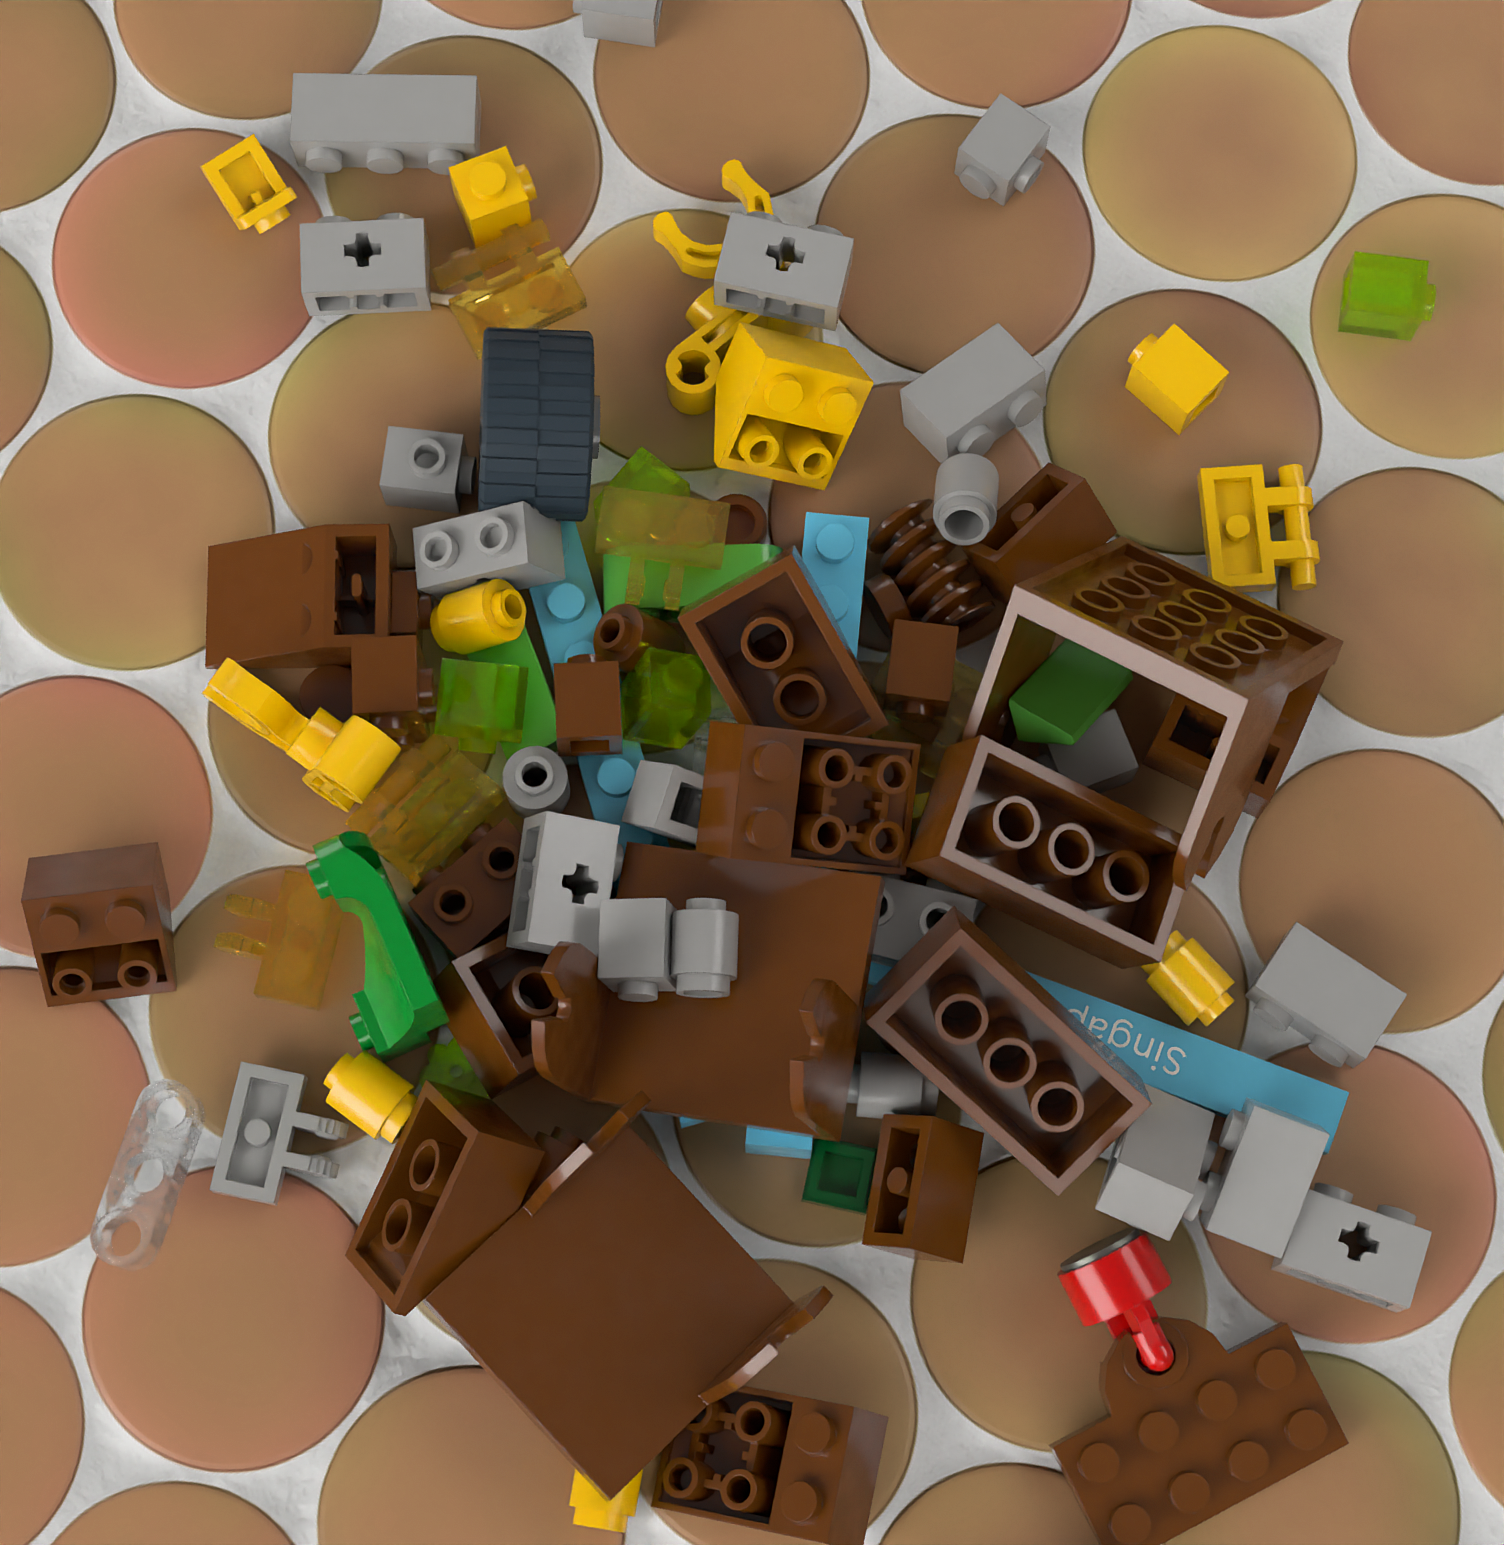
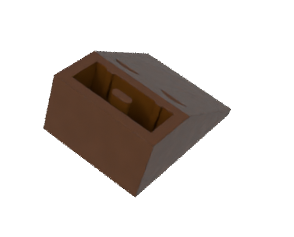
(299, 596)
(1193, 731)
(807, 798)
(776, 1466)

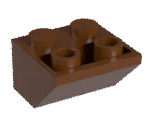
(100, 924)

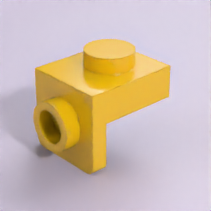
(249, 185)

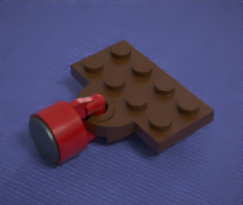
(1183, 1416)

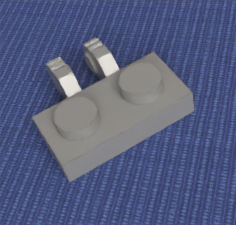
(262, 1132)

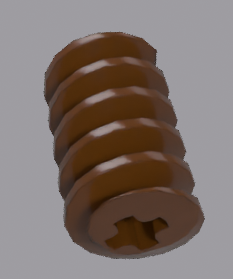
(924, 570)

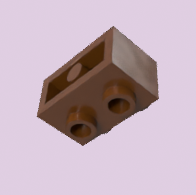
(1038, 529)
(394, 687)
(475, 894)
(923, 1188)

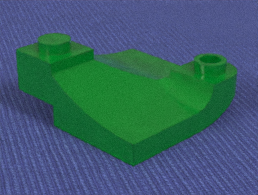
(398, 992)

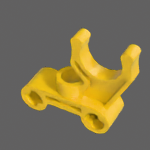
(713, 324)
(339, 757)

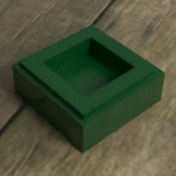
(840, 1176)

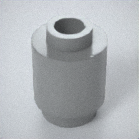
(966, 498)
(531, 763)
(704, 948)
(890, 1086)

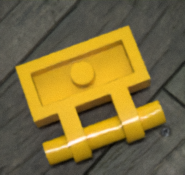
(1238, 527)

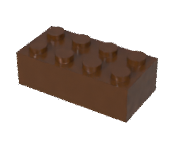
(1049, 853)
(1005, 1051)

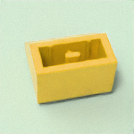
(786, 406)

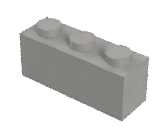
(384, 121)

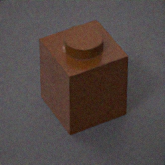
(920, 670)
(587, 706)

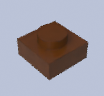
(409, 606)

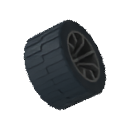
(538, 421)

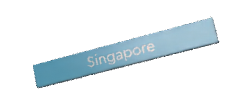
(1192, 1065)

